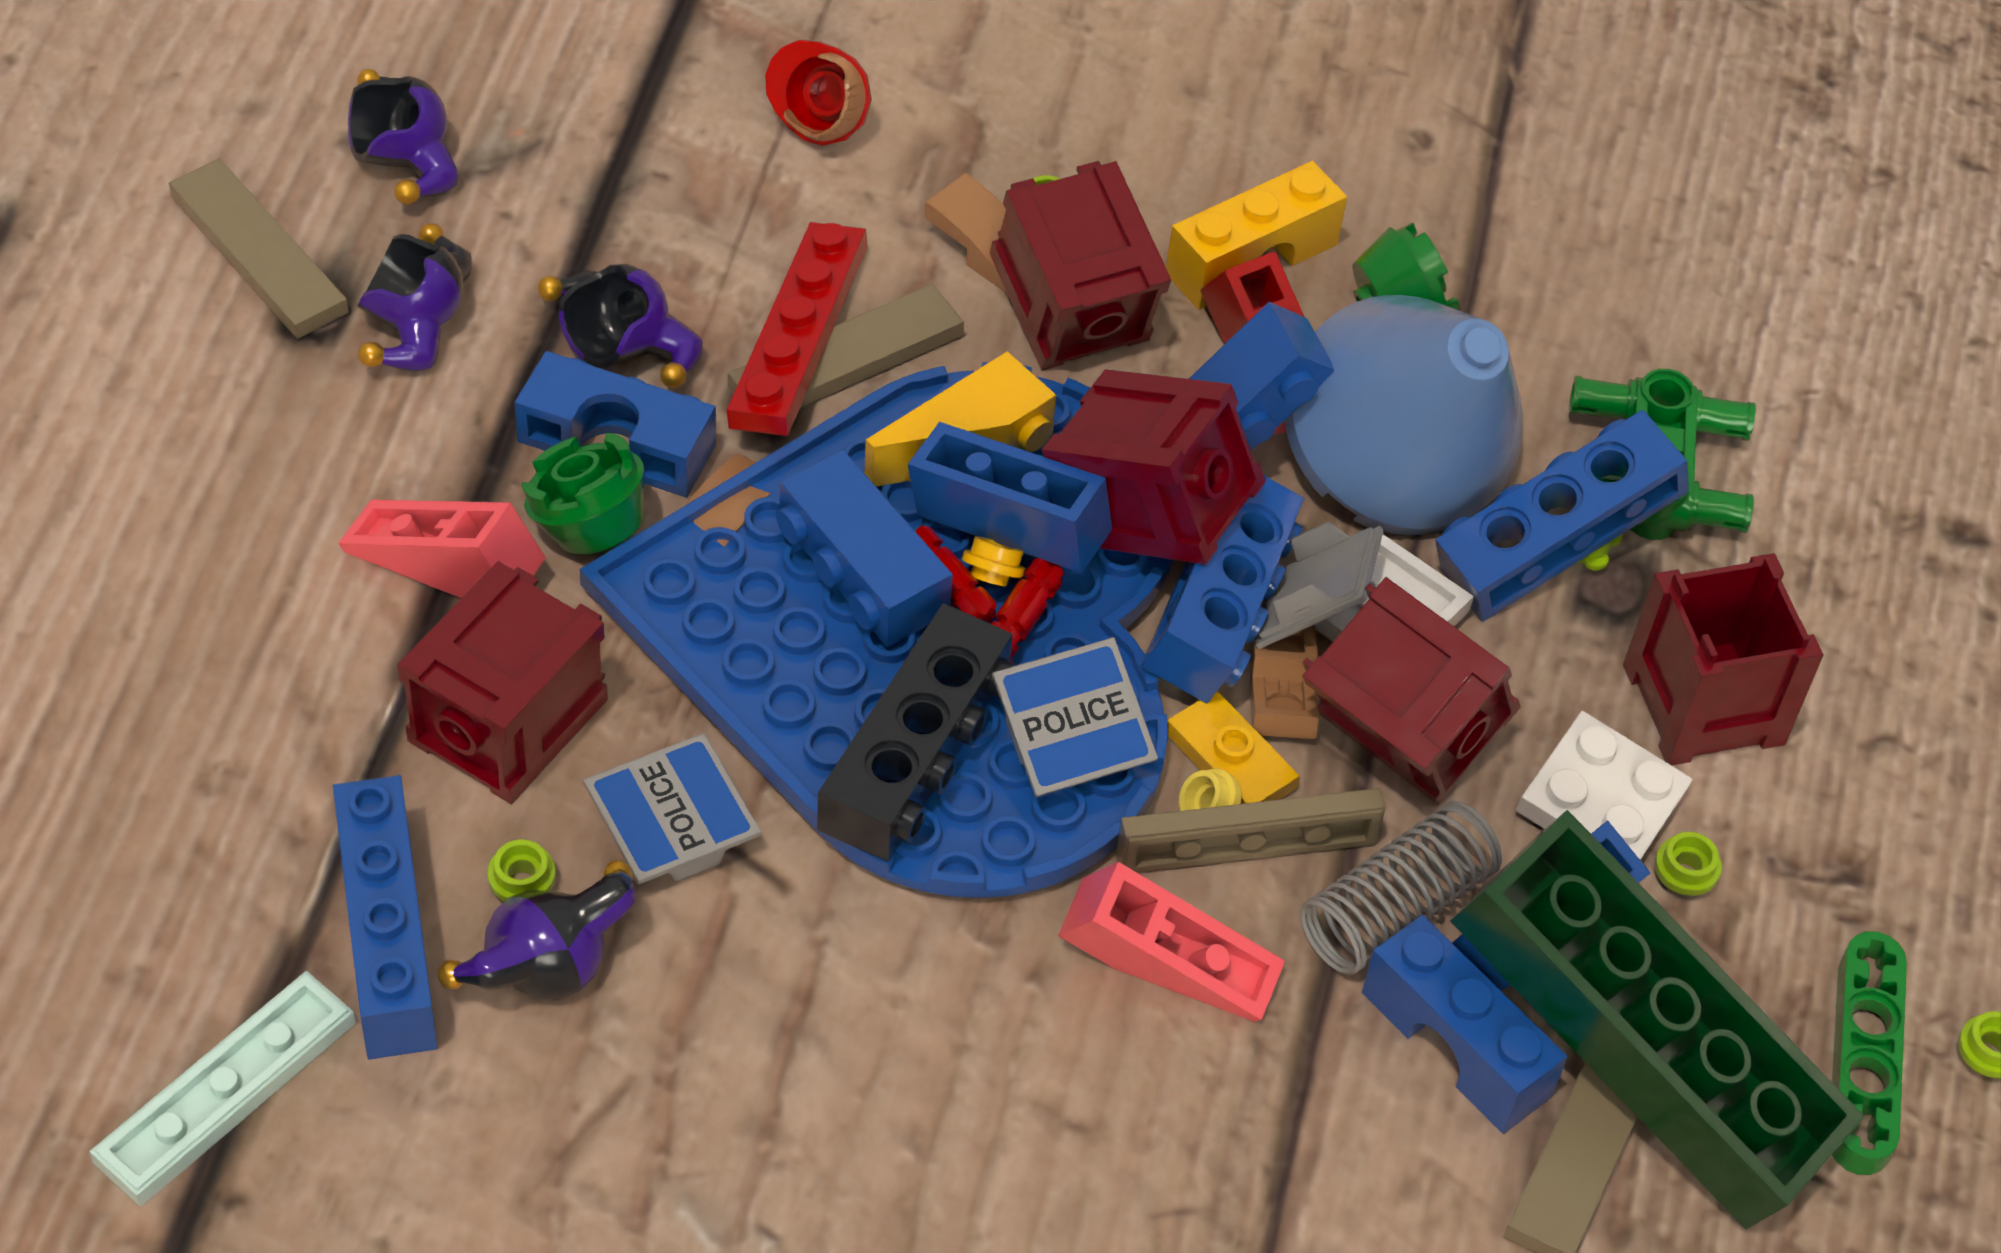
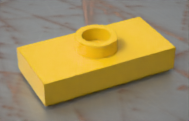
(1221, 738)

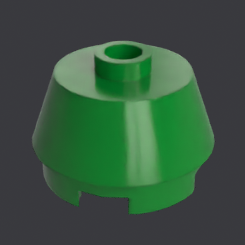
(1402, 266)
(587, 494)

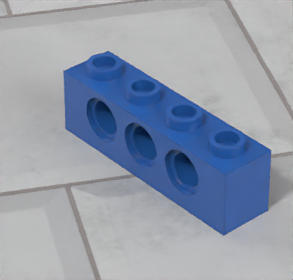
(1548, 544)
(1219, 602)
(384, 918)

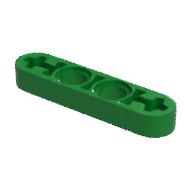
(1872, 1051)

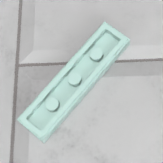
(222, 1088)

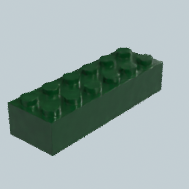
(1658, 1021)

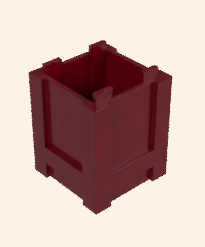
(1079, 264)
(1168, 458)
(1721, 659)
(504, 681)
(1412, 690)

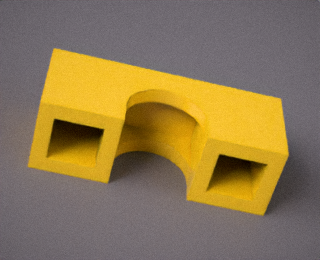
(1292, 212)

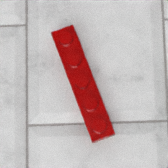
(797, 329)

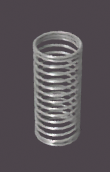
(1452, 852)

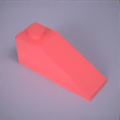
(442, 541)
(1169, 942)

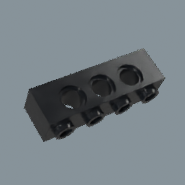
(878, 814)

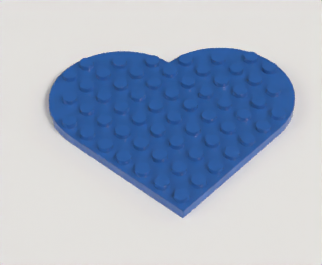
(797, 675)

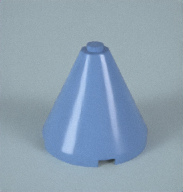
(1413, 417)

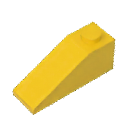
(994, 402)

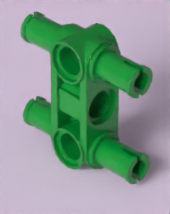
(1679, 413)

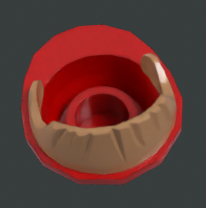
(818, 91)

